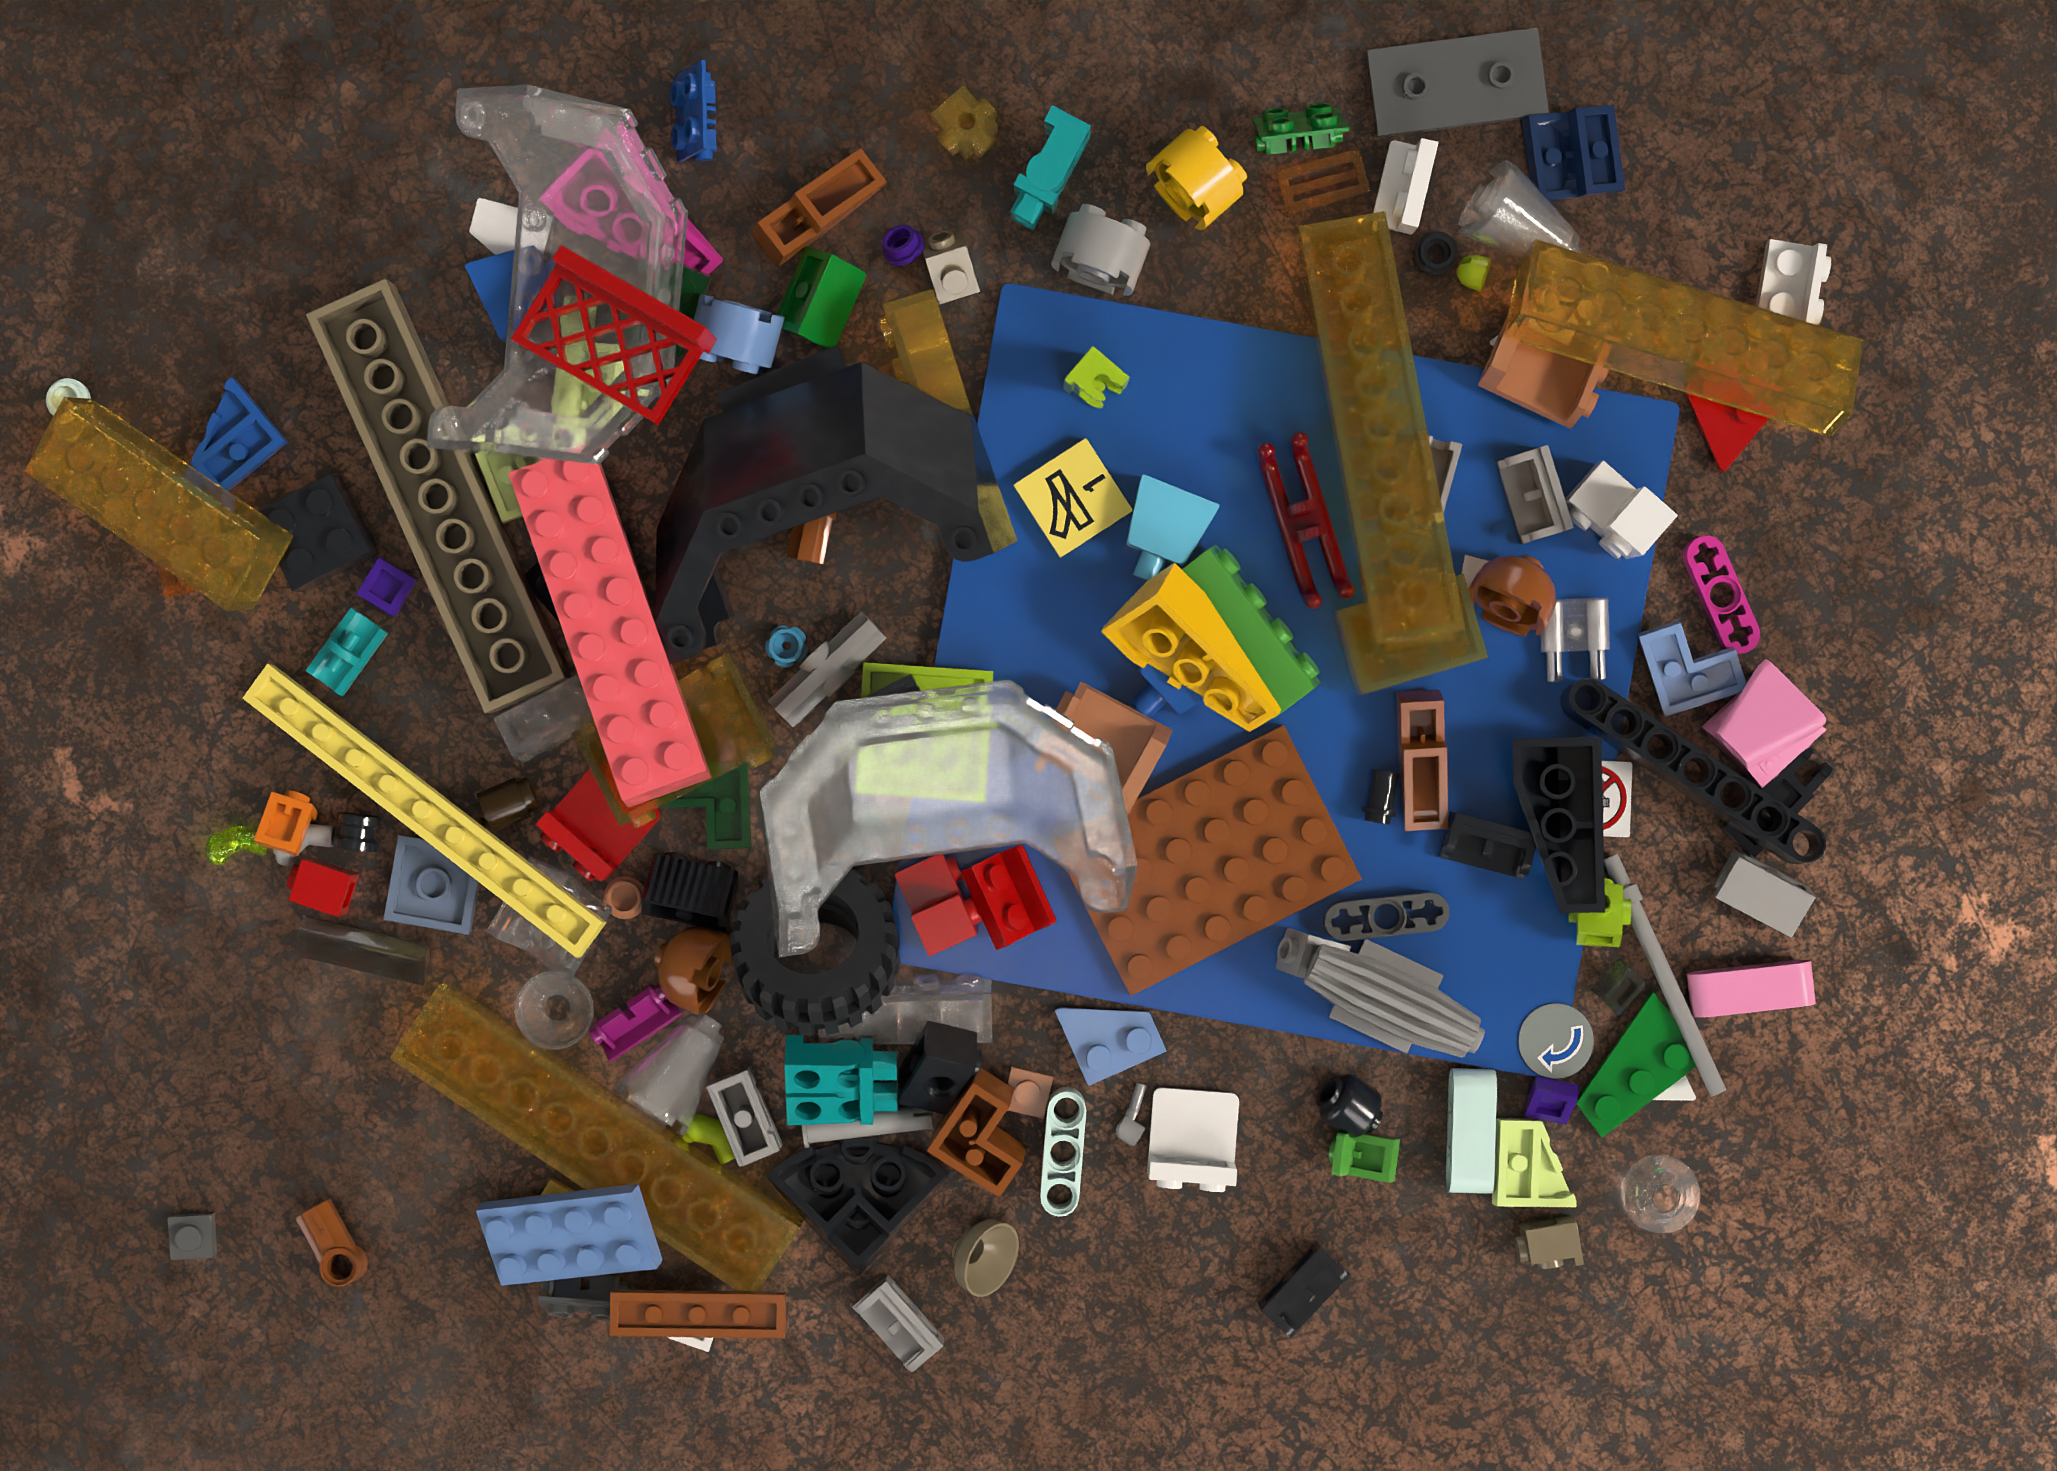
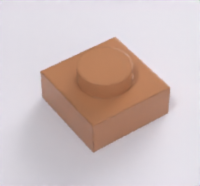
(1030, 1091)

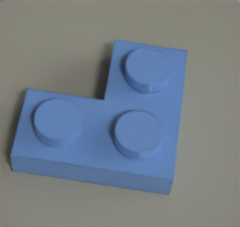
(1684, 681)

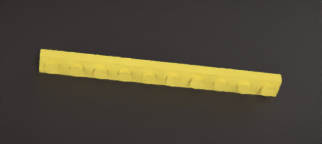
(424, 810)

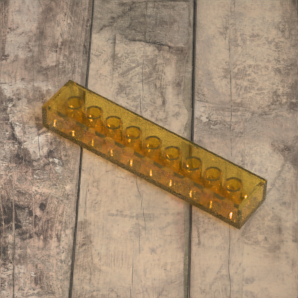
(1380, 434)
(596, 1137)

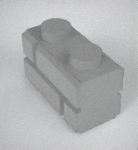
(744, 1116)

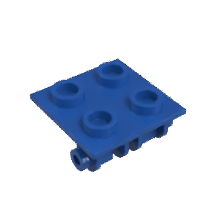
(690, 95)

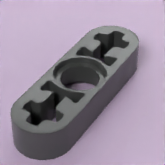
(1417, 901)

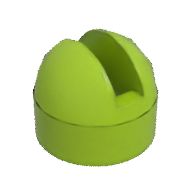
(1473, 271)

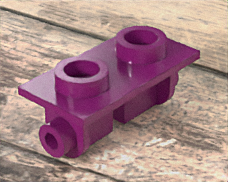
(626, 1029)

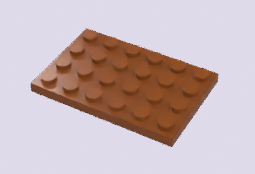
(1222, 860)

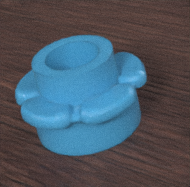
(775, 649)

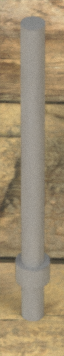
(1666, 978)

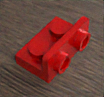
(1008, 896)

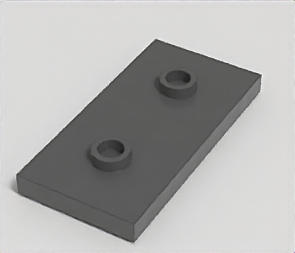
(1456, 82)

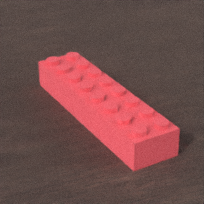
(610, 629)

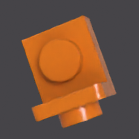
(285, 822)

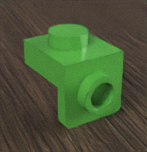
(1365, 1156)

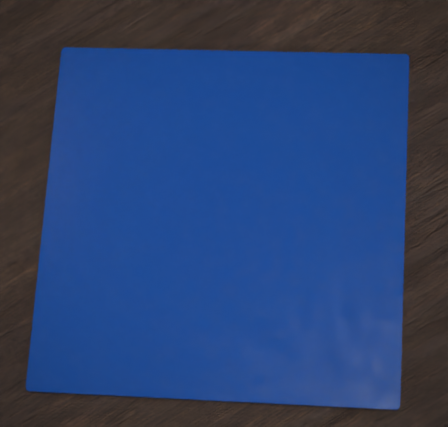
(1194, 419)

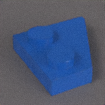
(236, 439)

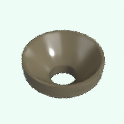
(991, 1261)

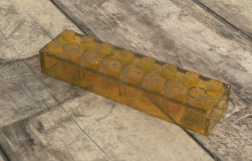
(1684, 338)

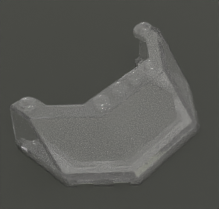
(605, 197)
(939, 779)

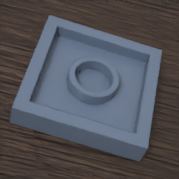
(429, 889)

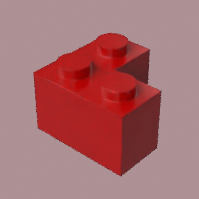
(937, 902)

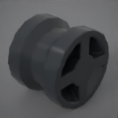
(357, 832)

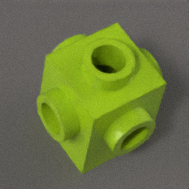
(1605, 927)

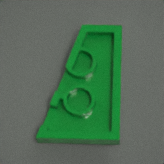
(1637, 1069)

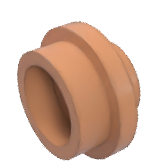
(624, 896)

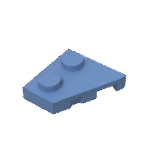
(1109, 1039)

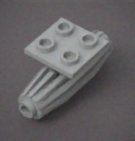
(1392, 999)

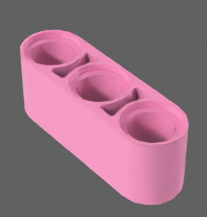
(1751, 988)

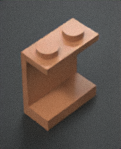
(1542, 380)
(1134, 736)

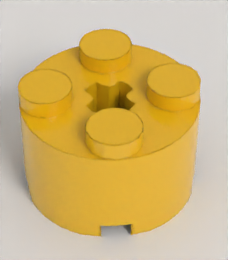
(1197, 177)

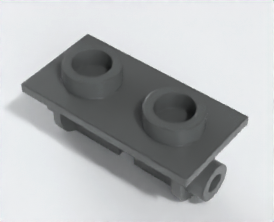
(567, 1297)

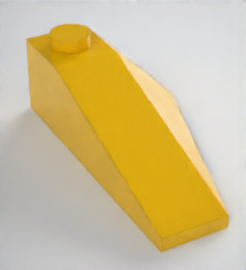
(1184, 637)

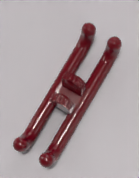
(1304, 521)

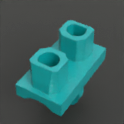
(347, 651)

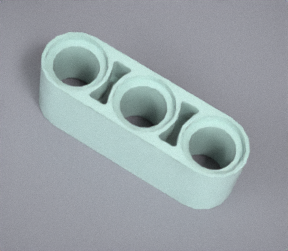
(1471, 1130)
(1067, 1171)

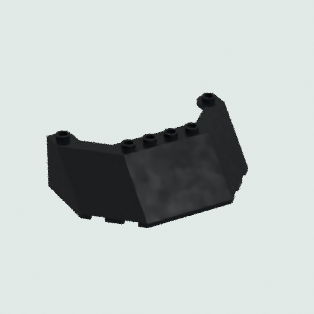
(807, 458)

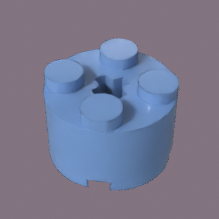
(741, 333)

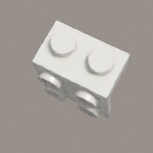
(1193, 1138)

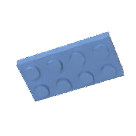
(569, 1235)

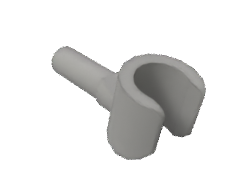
(1128, 1129)

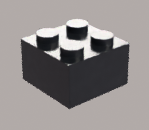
(325, 533)

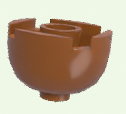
(1514, 594)
(692, 967)

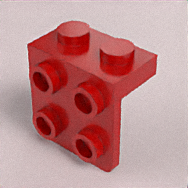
(590, 831)

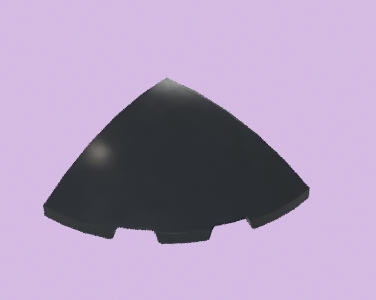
(857, 1193)

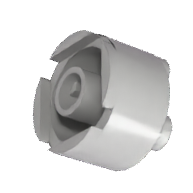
(1102, 250)

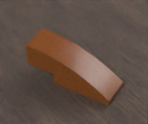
(818, 207)
(1422, 759)

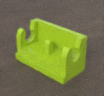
(1094, 373)

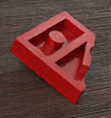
(1724, 428)

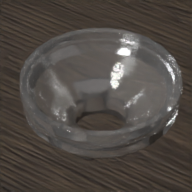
(538, 1025)
(1643, 1181)

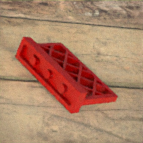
(640, 309)

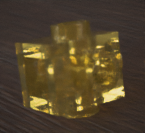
(964, 109)

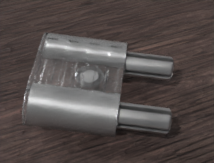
(1577, 627)

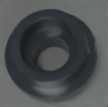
(1439, 240)

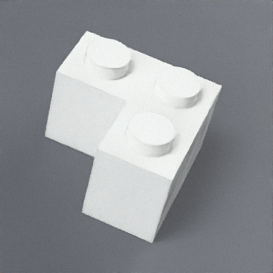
(1619, 513)

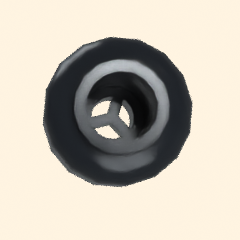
(1350, 1105)

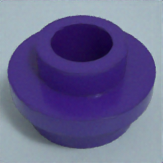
(902, 245)

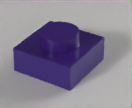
(387, 587)
(1551, 1100)

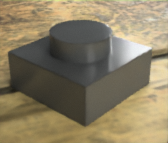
(192, 1236)

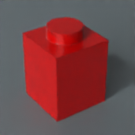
(322, 886)

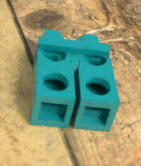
(1050, 169)
(837, 1081)

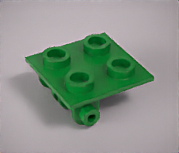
(1318, 121)

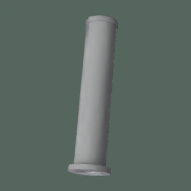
(885, 1122)

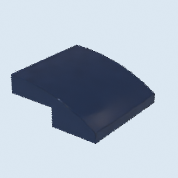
(1574, 153)

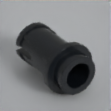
(1381, 797)

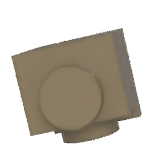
(1549, 1242)

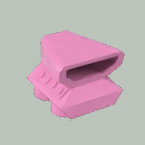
(1765, 725)

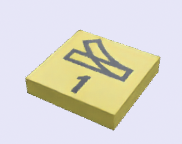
(1073, 498)

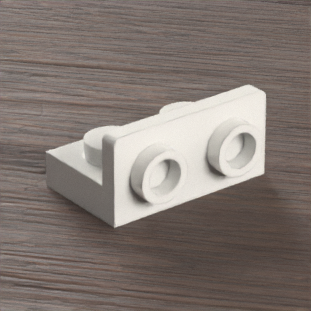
(1405, 183)
(1793, 279)

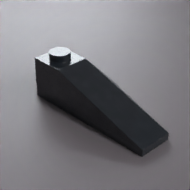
(1564, 809)

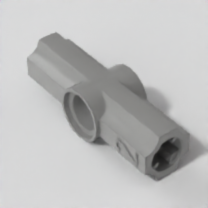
(827, 669)

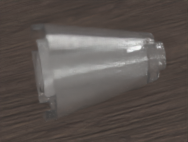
(1513, 214)
(674, 1073)

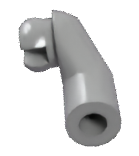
(316, 835)

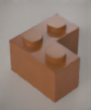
(970, 1135)

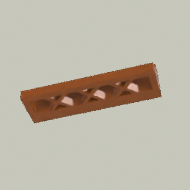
(698, 1314)

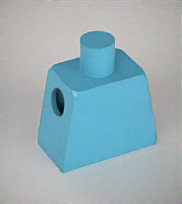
(1166, 525)

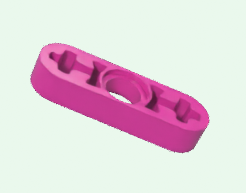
(1719, 560)

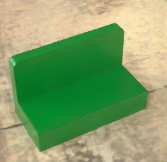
(820, 297)

